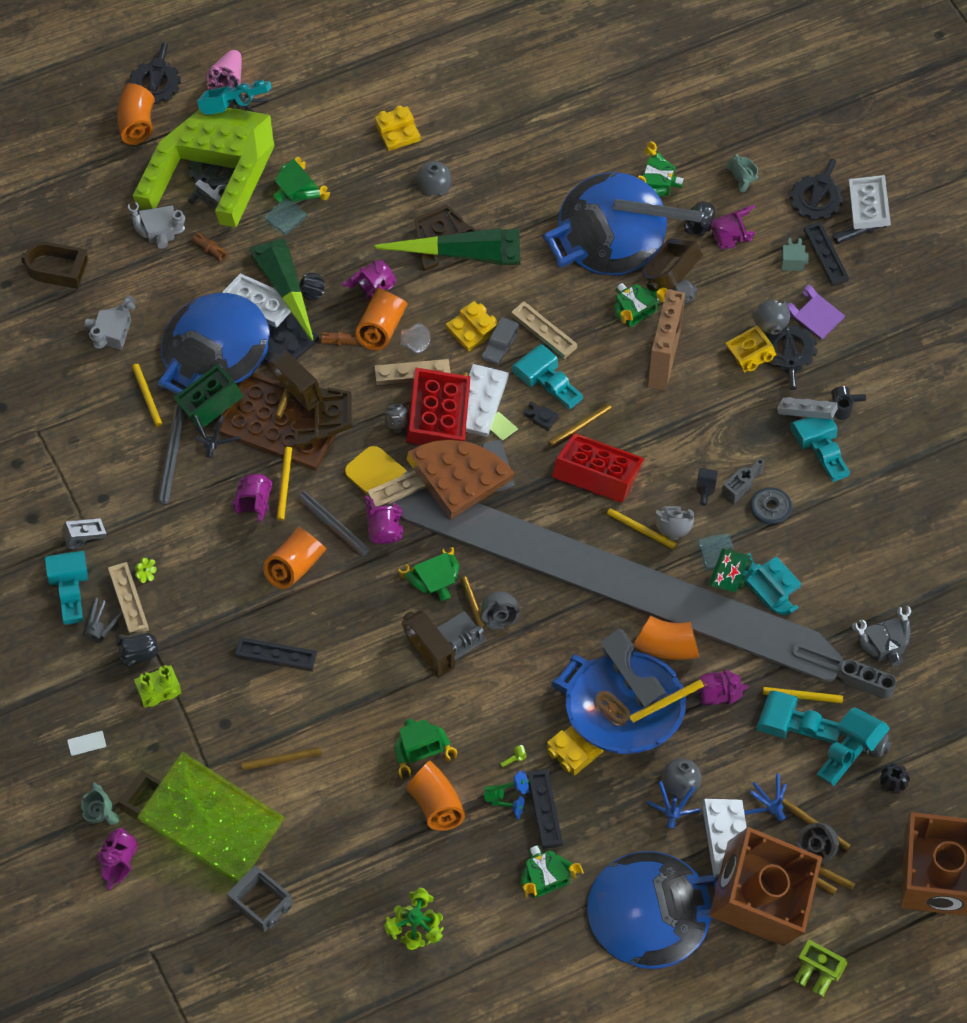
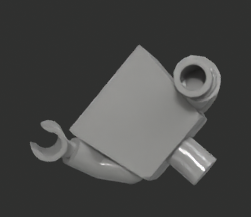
(158, 224)
(111, 325)

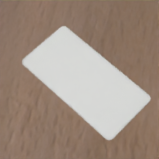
(86, 743)

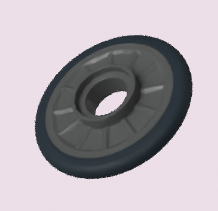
(767, 515)

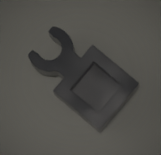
(542, 417)

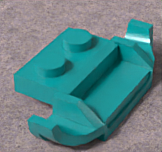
(772, 585)

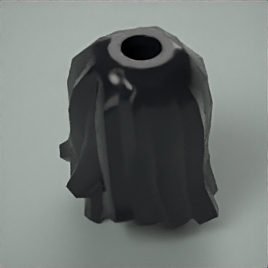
(703, 226)
(137, 648)

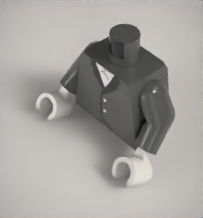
(886, 638)

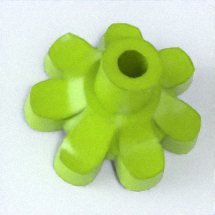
(144, 570)

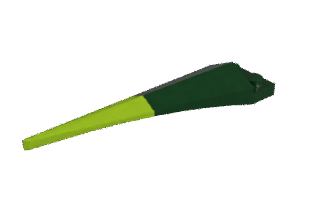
(488, 246)
(277, 266)

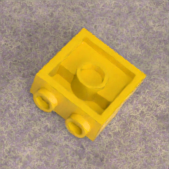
(397, 128)
(472, 326)
(751, 349)
(572, 751)

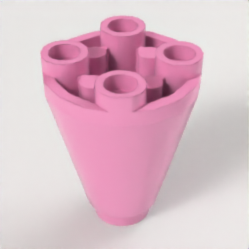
(225, 71)

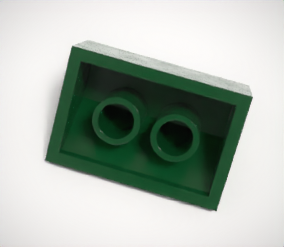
(209, 396)

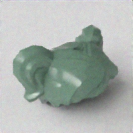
(743, 171)
(97, 800)

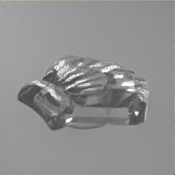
(416, 337)

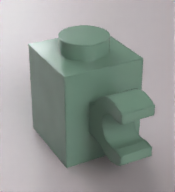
(794, 256)

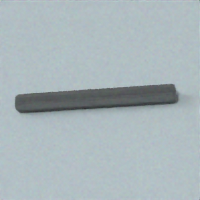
(657, 210)
(333, 523)

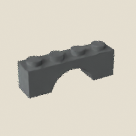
(619, 648)

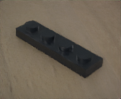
(826, 254)
(276, 654)
(545, 809)

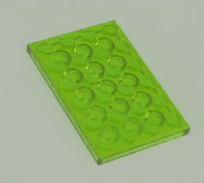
(211, 818)

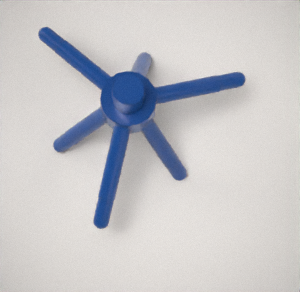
(774, 806)
(673, 812)

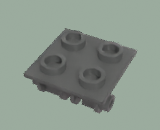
(462, 634)

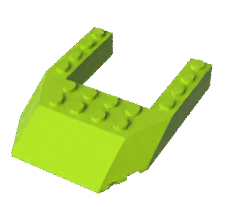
(224, 139)

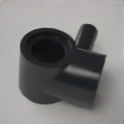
(843, 398)
(706, 484)

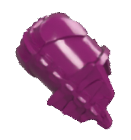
(731, 228)
(372, 277)
(257, 490)
(383, 522)
(720, 688)
(116, 856)

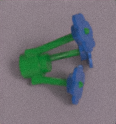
(495, 793)

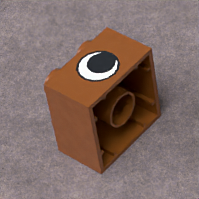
(935, 864)
(765, 886)

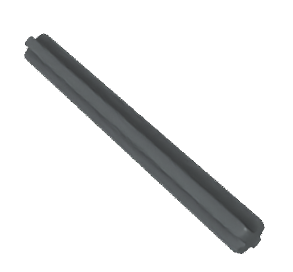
(171, 455)

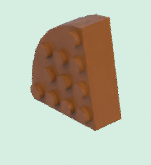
(459, 473)

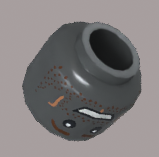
(396, 417)

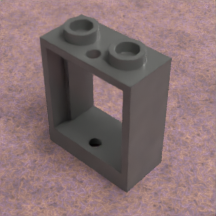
(239, 891)

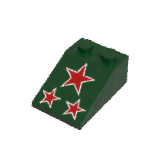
(730, 570)

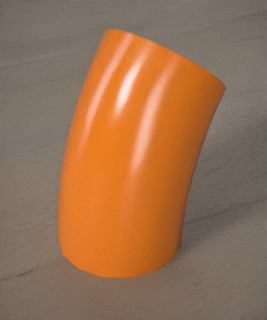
(135, 114)
(380, 320)
(292, 559)
(667, 640)
(436, 798)

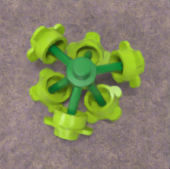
(414, 917)

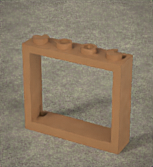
(666, 339)

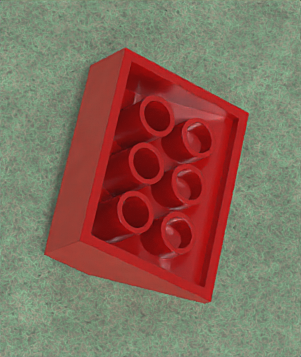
(437, 407)
(597, 467)

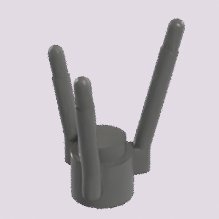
(95, 628)

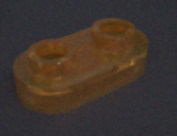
(612, 708)

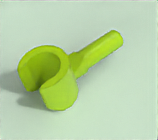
(520, 755)

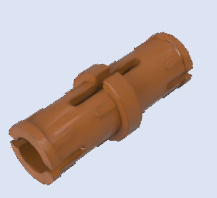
(209, 246)
(339, 338)

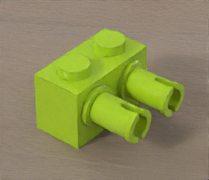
(157, 686)
(823, 960)

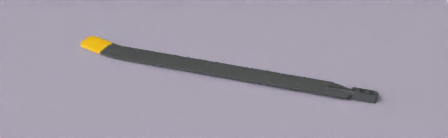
(624, 581)

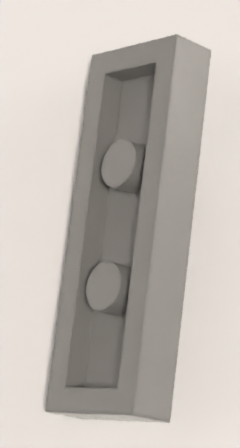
(807, 408)

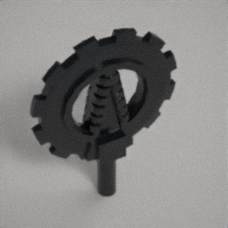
(157, 70)
(209, 175)
(820, 186)
(790, 360)

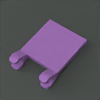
(817, 314)

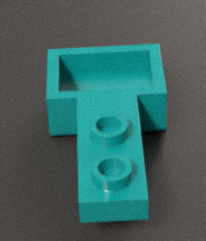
(218, 99)
(539, 368)
(818, 435)
(66, 572)
(780, 716)
(859, 732)

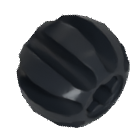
(312, 286)
(894, 778)

